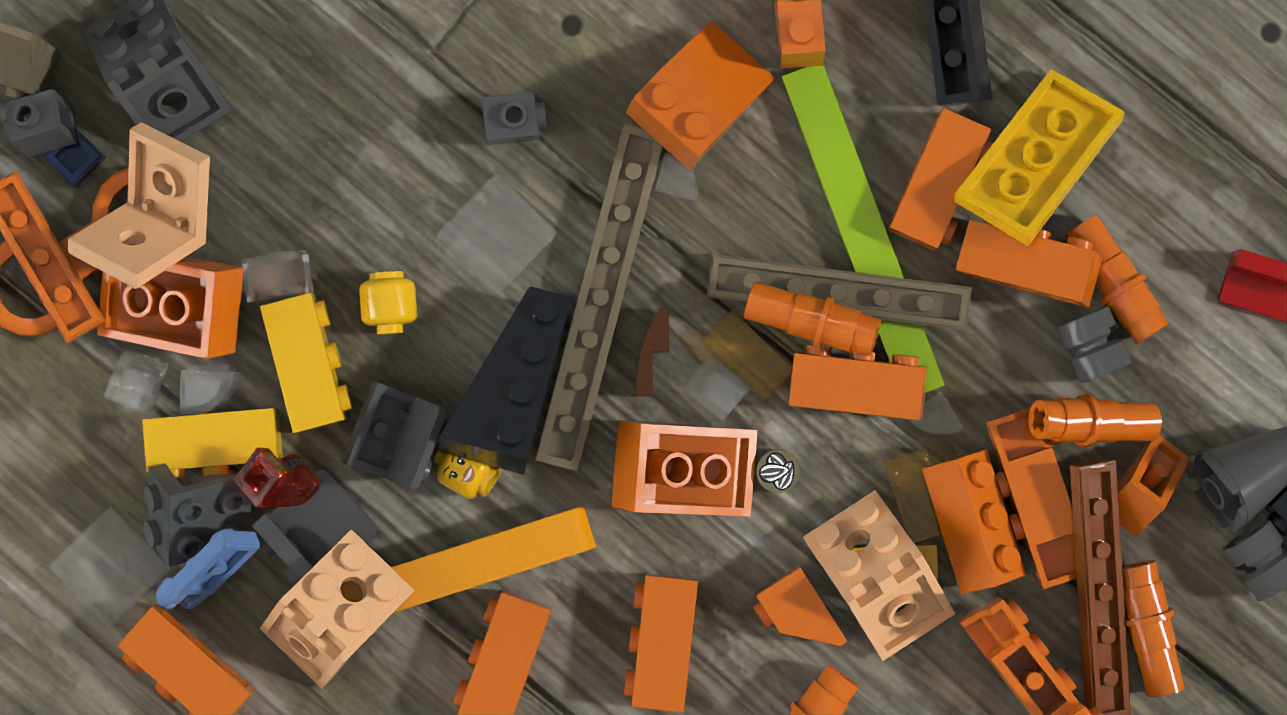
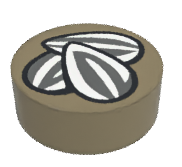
(777, 471)

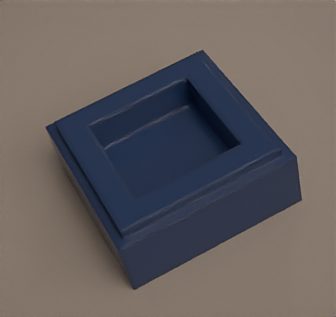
(76, 160)

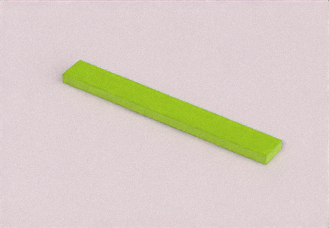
(853, 203)

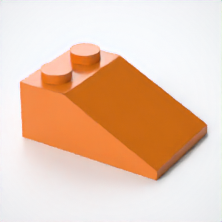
(699, 94)
(180, 310)
(684, 469)

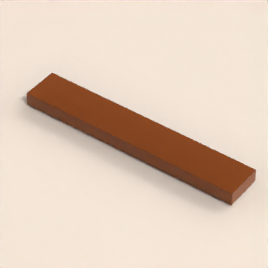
(1100, 586)

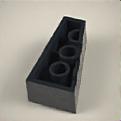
(507, 396)

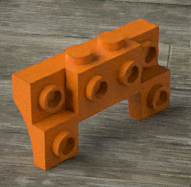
(1037, 497)
(1022, 660)

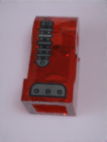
(282, 480)

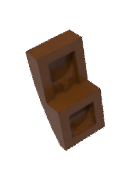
(655, 342)

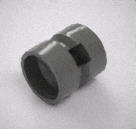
(1094, 345)
(1261, 557)

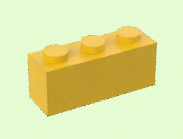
(306, 362)
(210, 440)

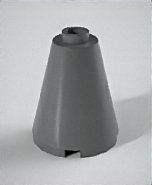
(1240, 477)

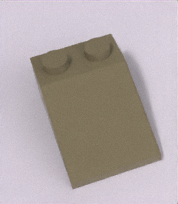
(25, 62)

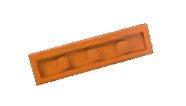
(45, 261)

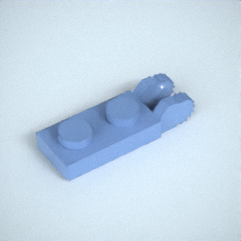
(208, 569)

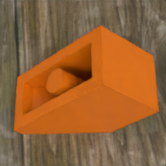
(1149, 484)
(797, 609)

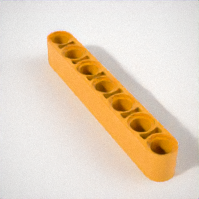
(491, 557)

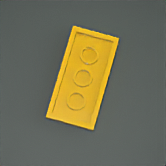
(1039, 157)

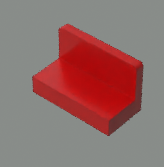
(1256, 284)

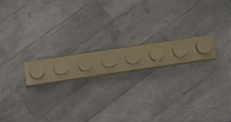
(600, 299)

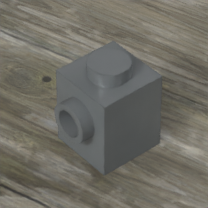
(513, 118)
(40, 123)

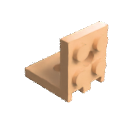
(162, 212)
(880, 575)
(321, 626)

